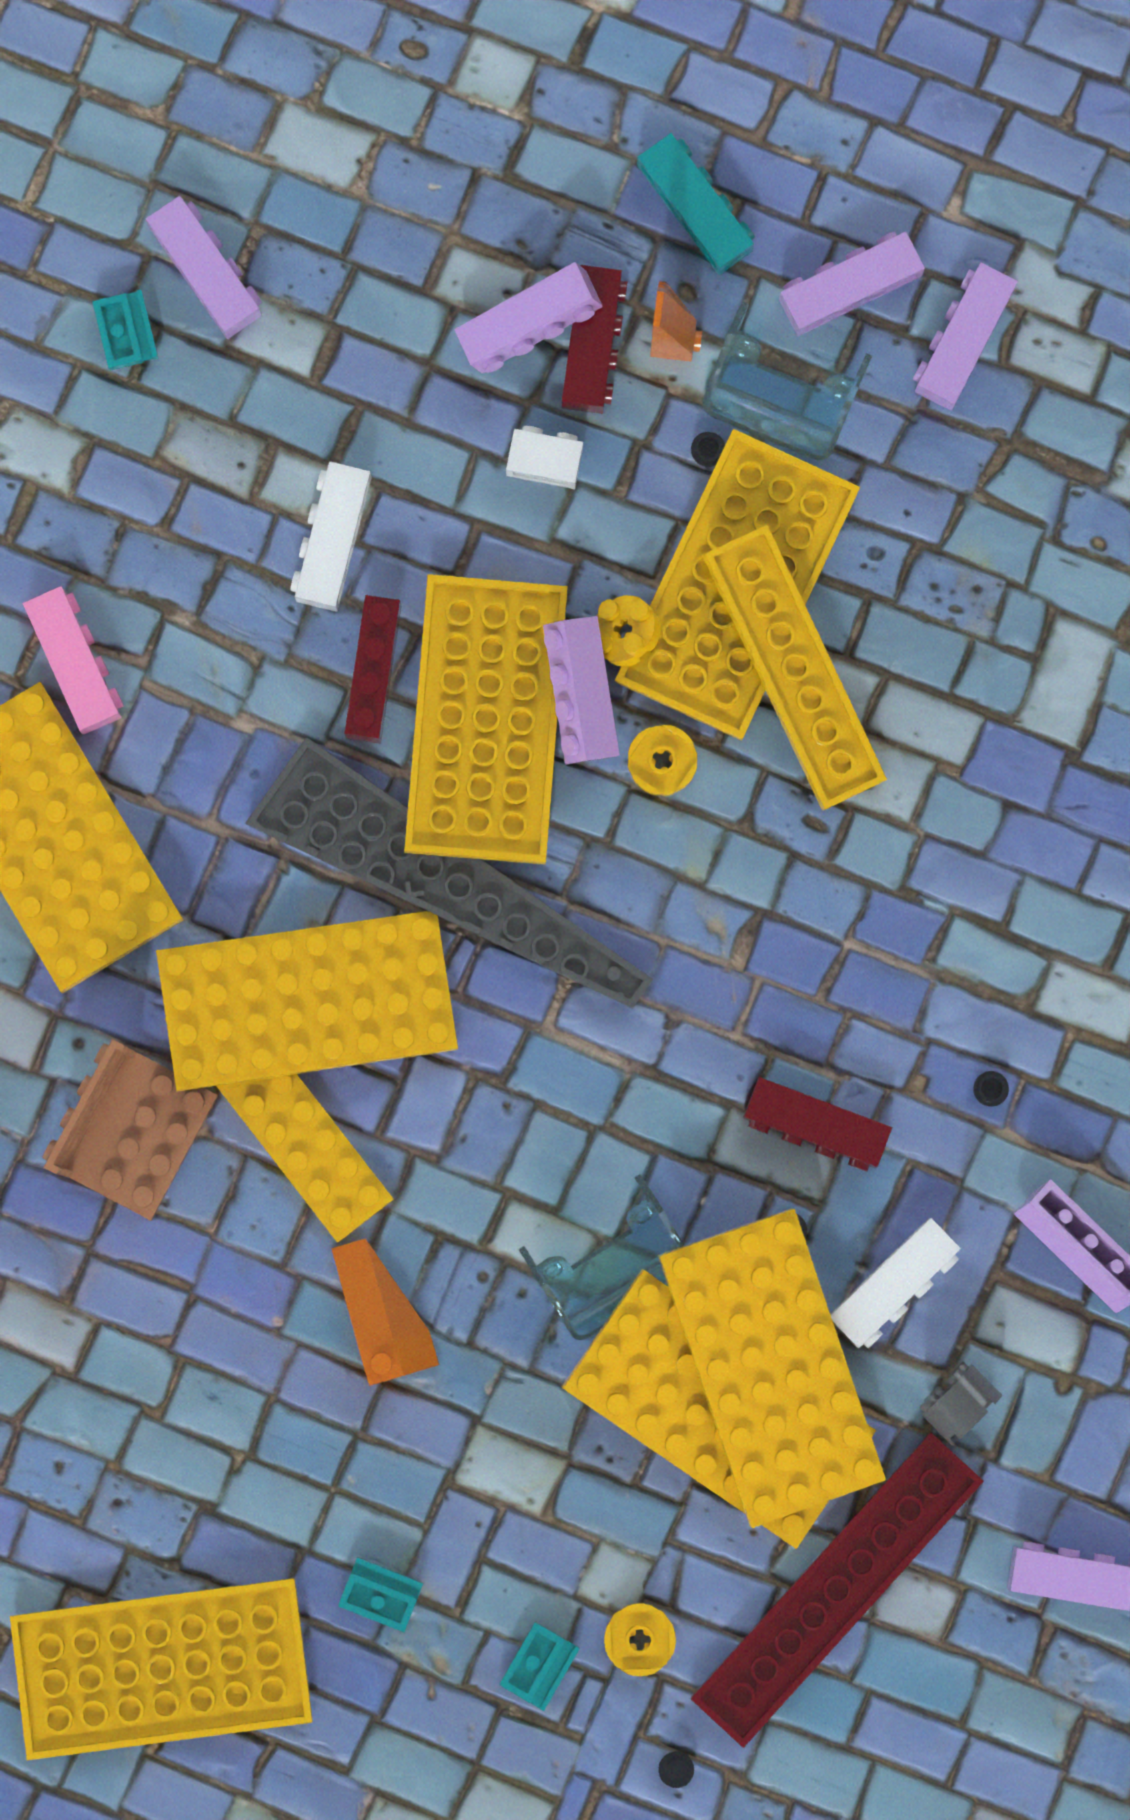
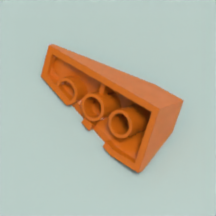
(673, 327)
(384, 1322)

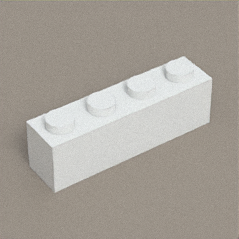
(332, 536)
(894, 1283)

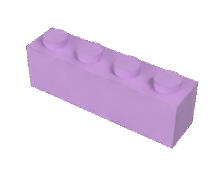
(204, 267)
(851, 283)
(528, 318)
(965, 336)
(581, 690)
(1078, 1243)
(1069, 1576)

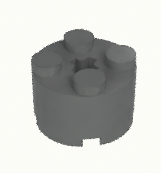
(960, 1404)

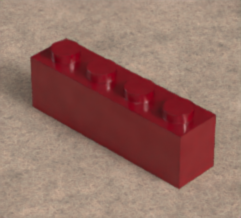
(591, 346)
(373, 669)
(817, 1123)

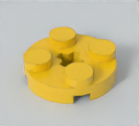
(644, 634)
(658, 740)
(625, 1654)

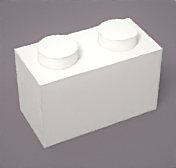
(544, 457)

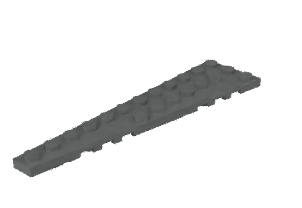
(362, 831)

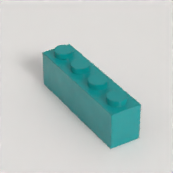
(695, 203)

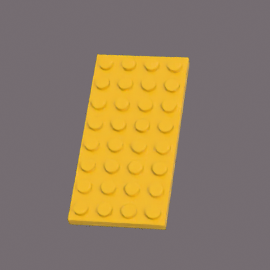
(699, 653)
(484, 721)
(67, 850)
(306, 1000)
(772, 1367)
(649, 1386)
(161, 1669)

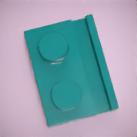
(125, 330)
(380, 1594)
(539, 1666)

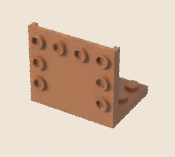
(128, 1130)

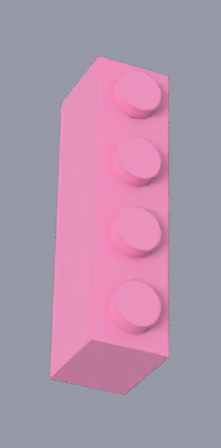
(72, 659)

